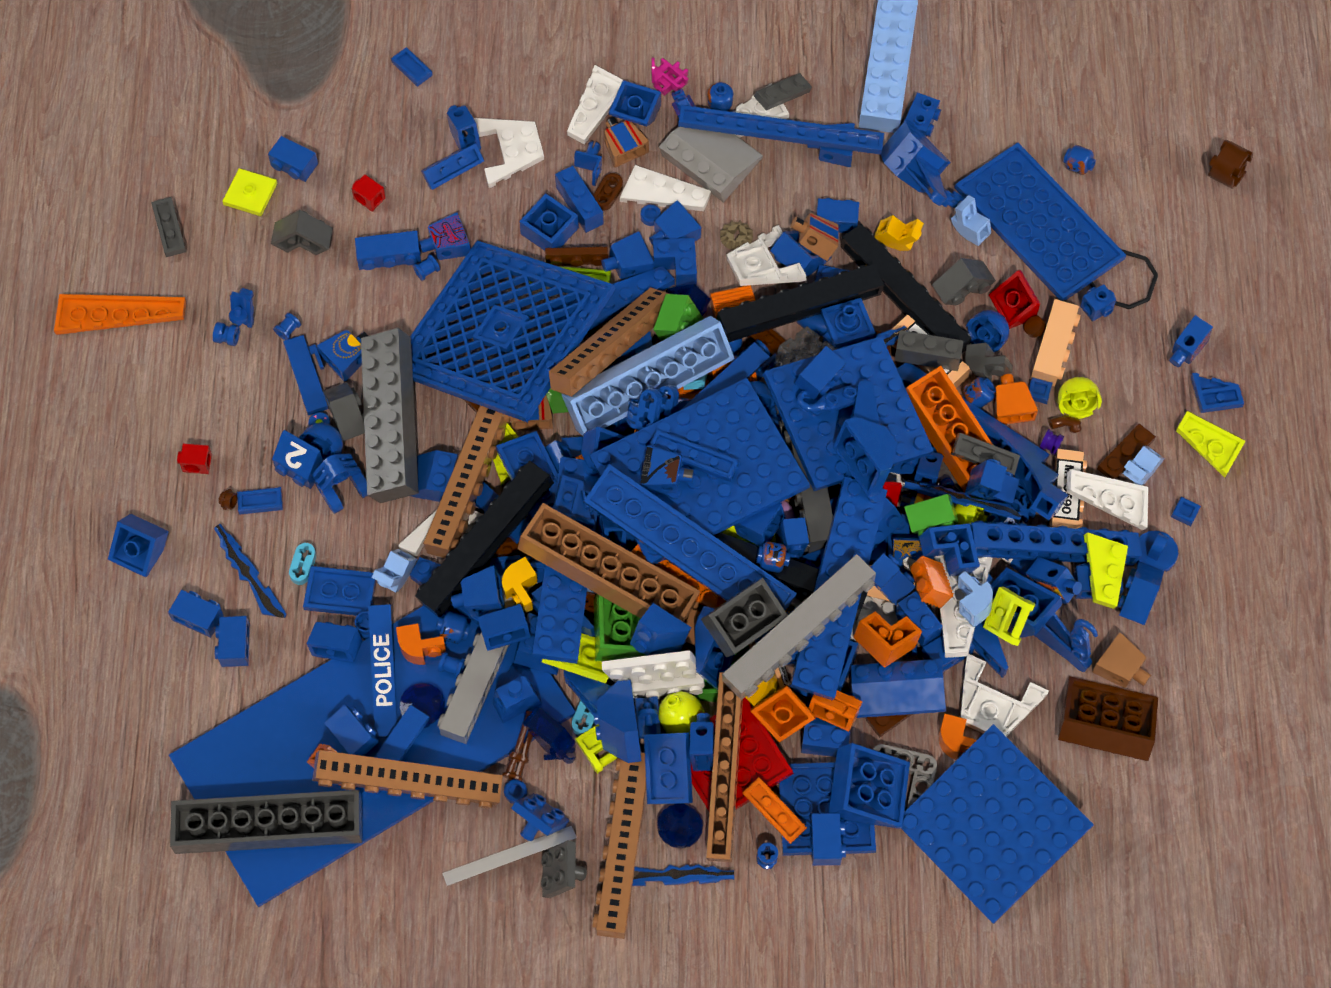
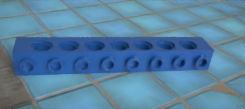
(1043, 547)

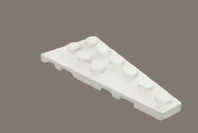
(956, 629)

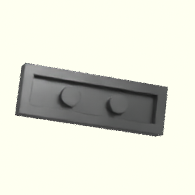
(783, 91)
(168, 227)
(979, 451)

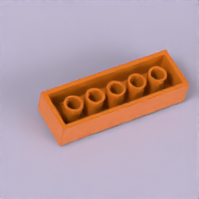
(943, 417)

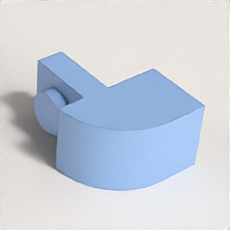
(969, 223)
(1143, 465)
(395, 571)
(978, 599)

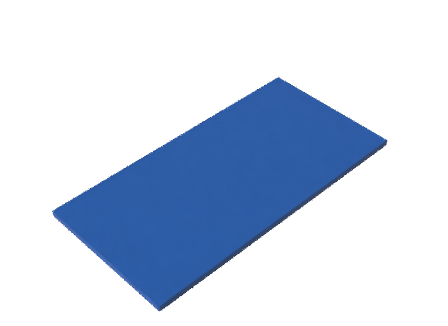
(271, 742)

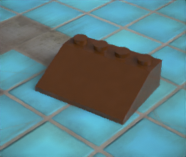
(1109, 718)

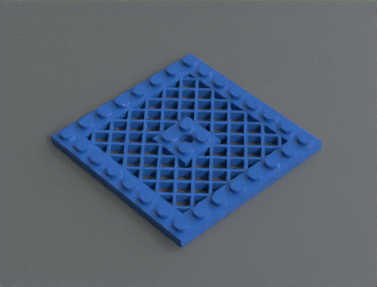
(481, 259)

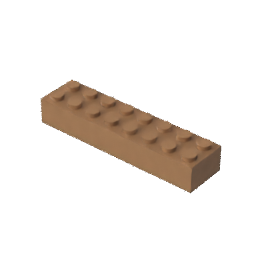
(604, 565)

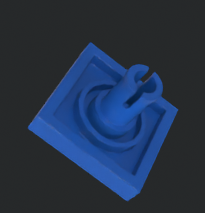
(848, 323)
(539, 816)

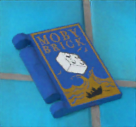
(907, 552)

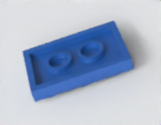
(339, 591)
(668, 768)

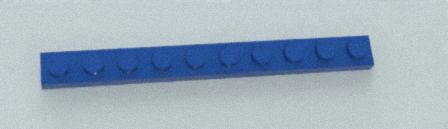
(781, 129)

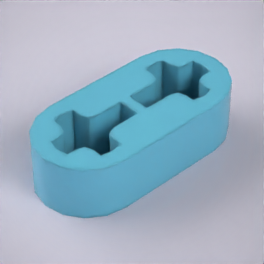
(297, 563)
(578, 717)

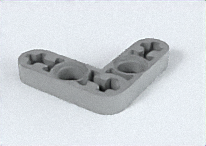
(918, 773)

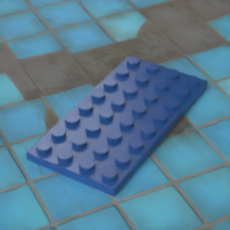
(1041, 222)

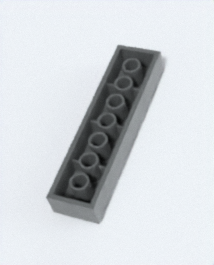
(389, 416)
(811, 504)
(266, 821)

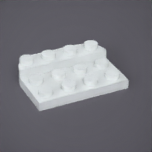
(657, 674)

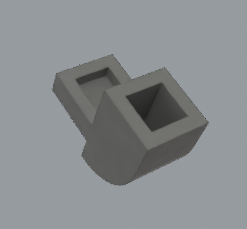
(983, 362)

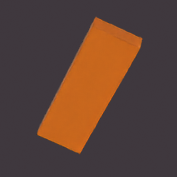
(774, 810)

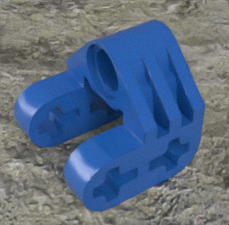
(646, 412)
(332, 472)

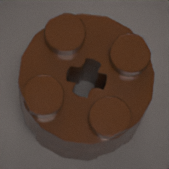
(1230, 164)

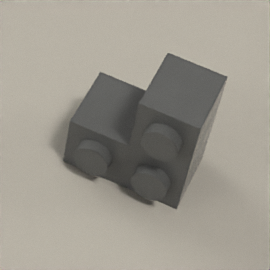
(301, 231)
(961, 279)
(343, 405)

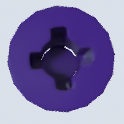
(1051, 442)

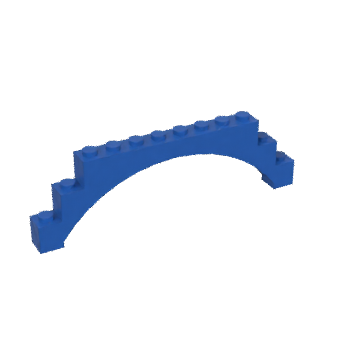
(1031, 471)

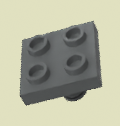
(560, 869)

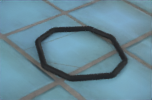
(1151, 286)

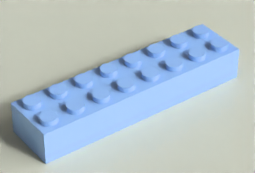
(888, 65)
(669, 362)

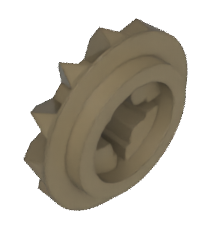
(728, 232)

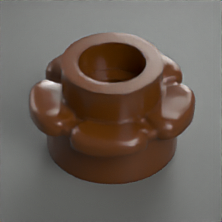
(228, 499)

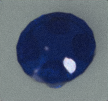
(424, 698)
(680, 825)

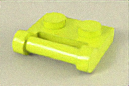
(1002, 613)
(590, 747)

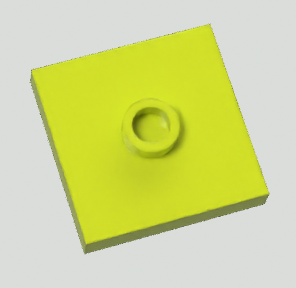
(250, 192)

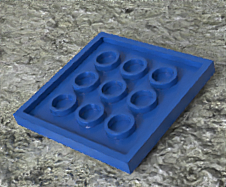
(809, 793)

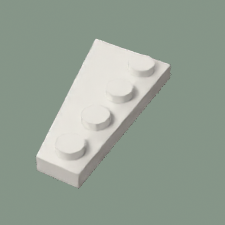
(652, 187)
(1113, 496)

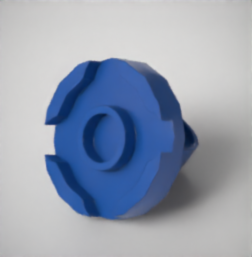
(1158, 550)

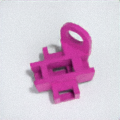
(666, 79)

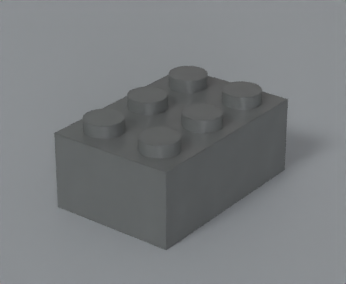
(744, 617)

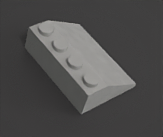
(710, 158)

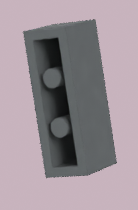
(928, 350)

